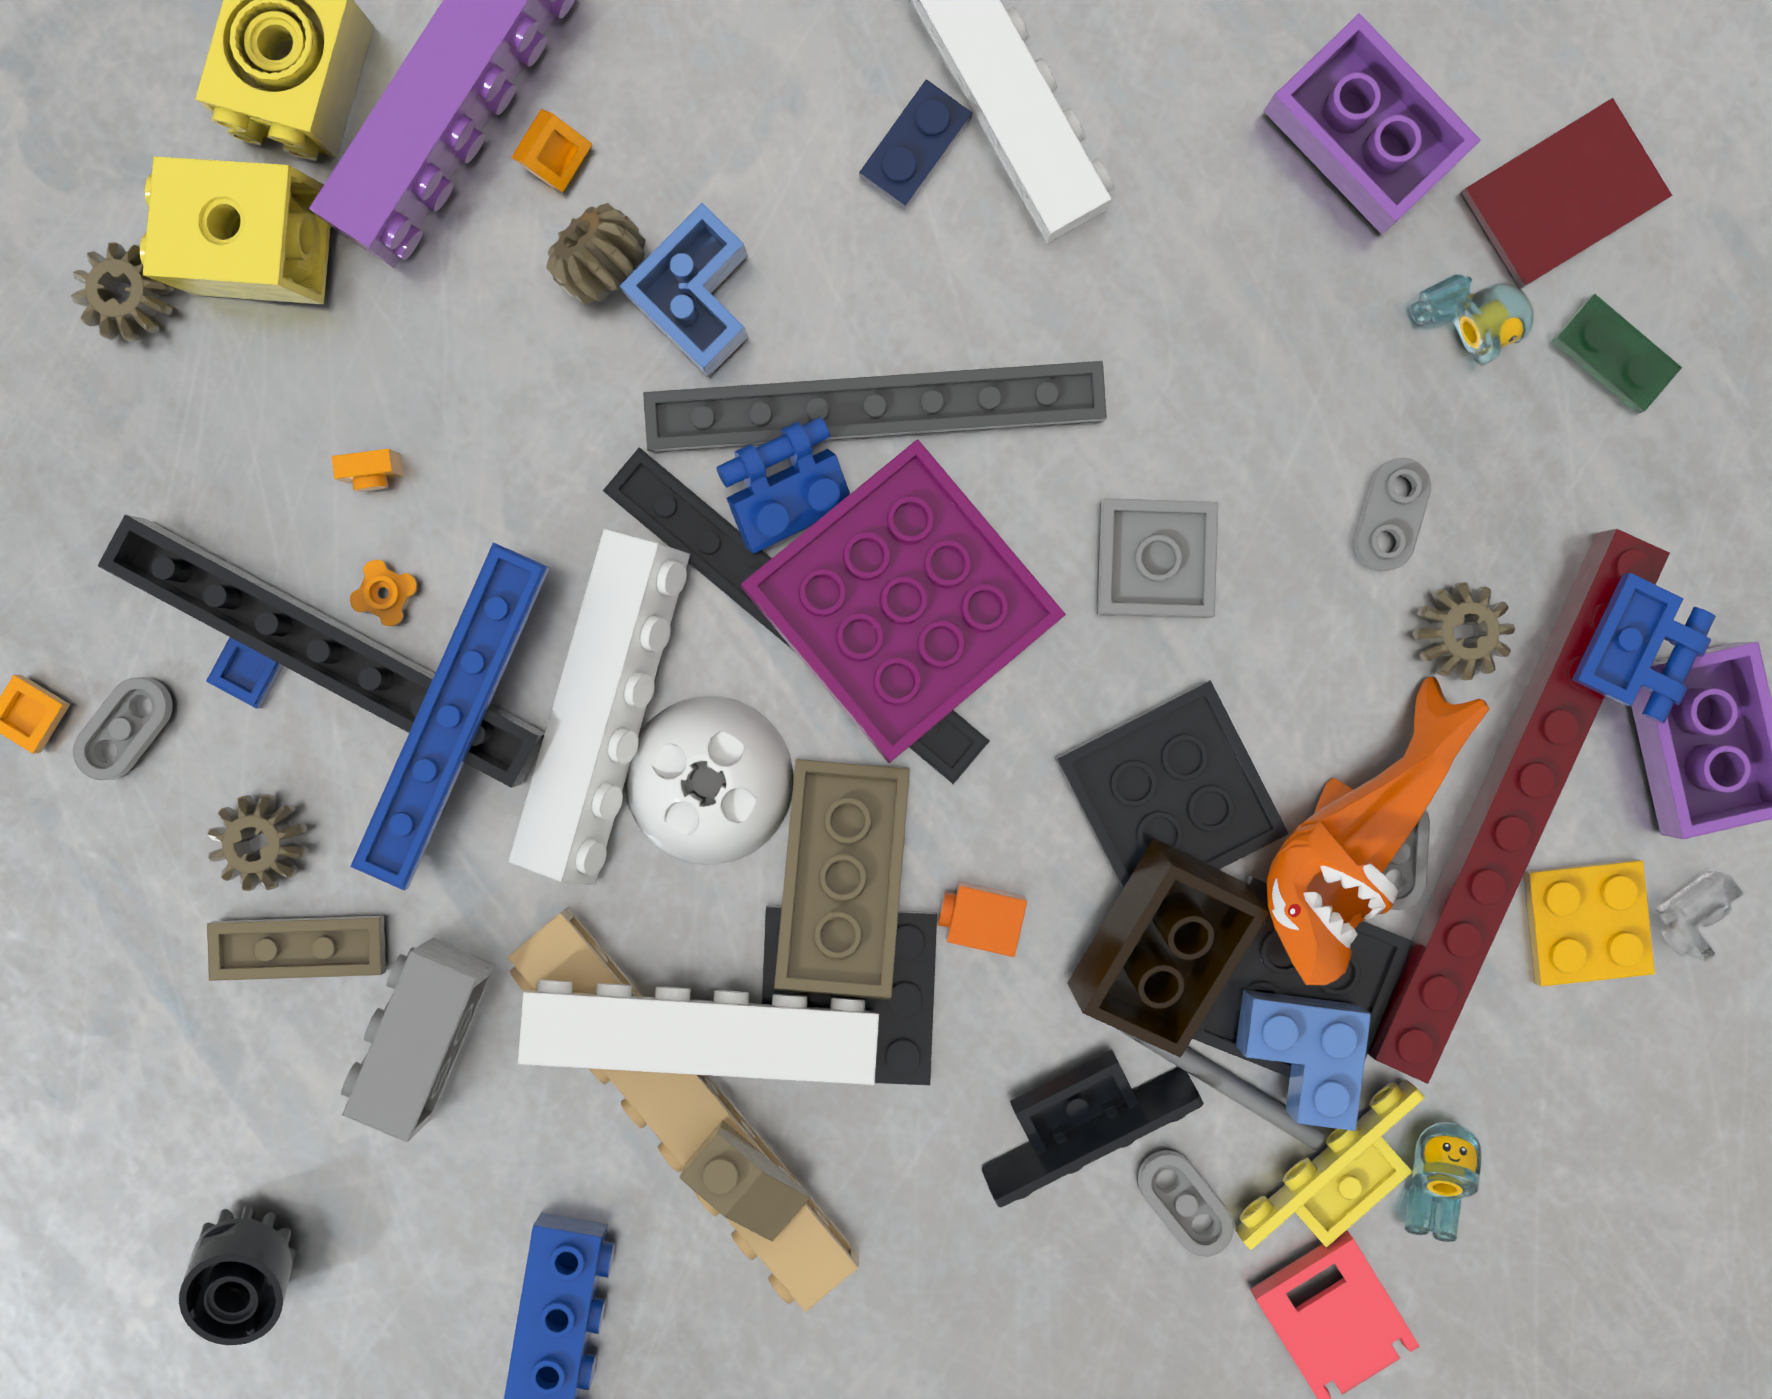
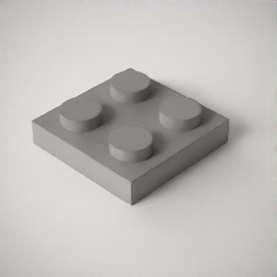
(1158, 558)

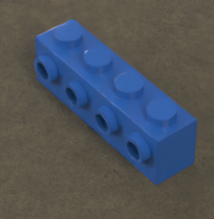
(559, 1309)

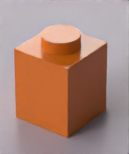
(983, 918)

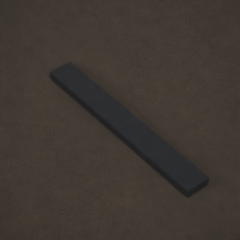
(720, 555)

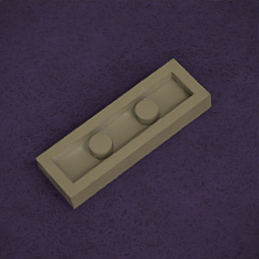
(296, 948)

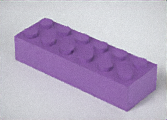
(432, 120)

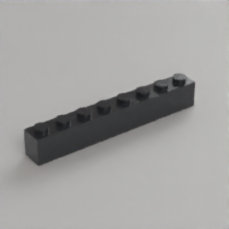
(303, 640)

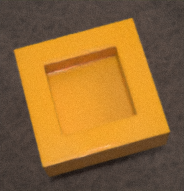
(551, 150)
(367, 469)
(29, 713)

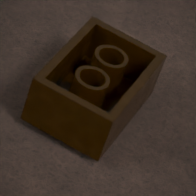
(1167, 948)

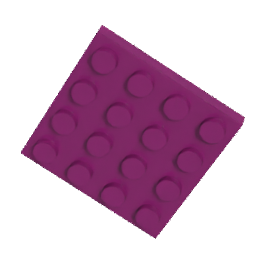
(902, 600)

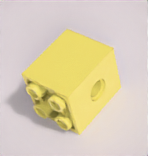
(286, 71)
(235, 230)

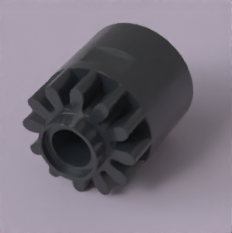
(236, 1278)

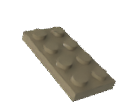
(842, 880)

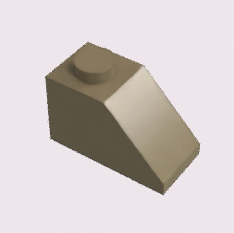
(743, 1183)

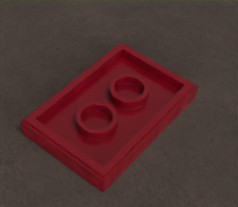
(1566, 193)

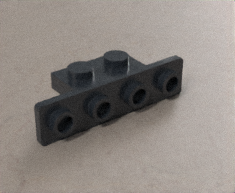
(1082, 1120)

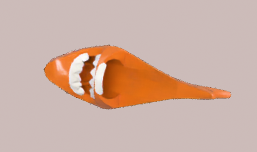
(1335, 860)

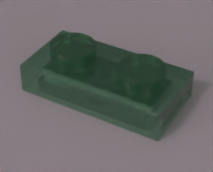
(1616, 353)

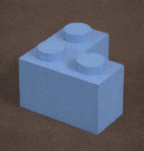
(677, 286)
(1323, 1044)

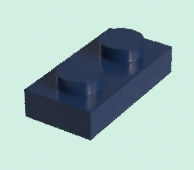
(915, 144)

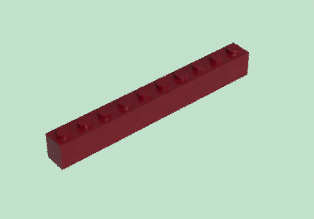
(1505, 819)

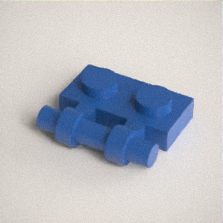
(789, 499)
(1629, 640)

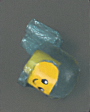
(1483, 319)
(1443, 1173)

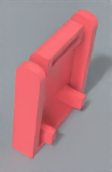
(1342, 1330)

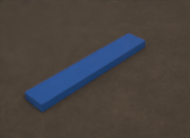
(450, 716)

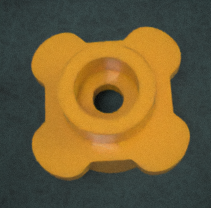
(399, 588)

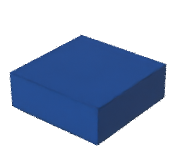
(244, 673)

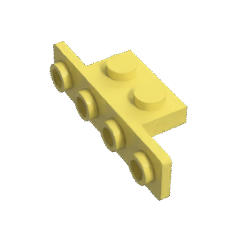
(1342, 1179)

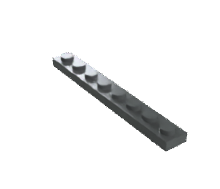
(877, 405)

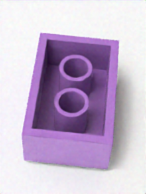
(1371, 124)
(1715, 749)

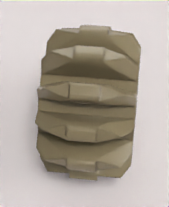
(596, 253)
(101, 294)
(1476, 648)
(246, 824)

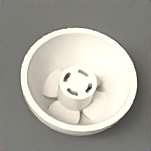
(717, 737)

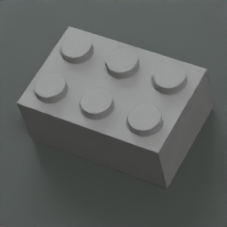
(415, 1038)

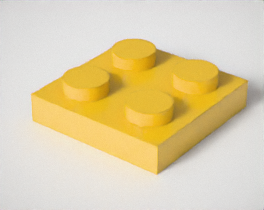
(1589, 922)

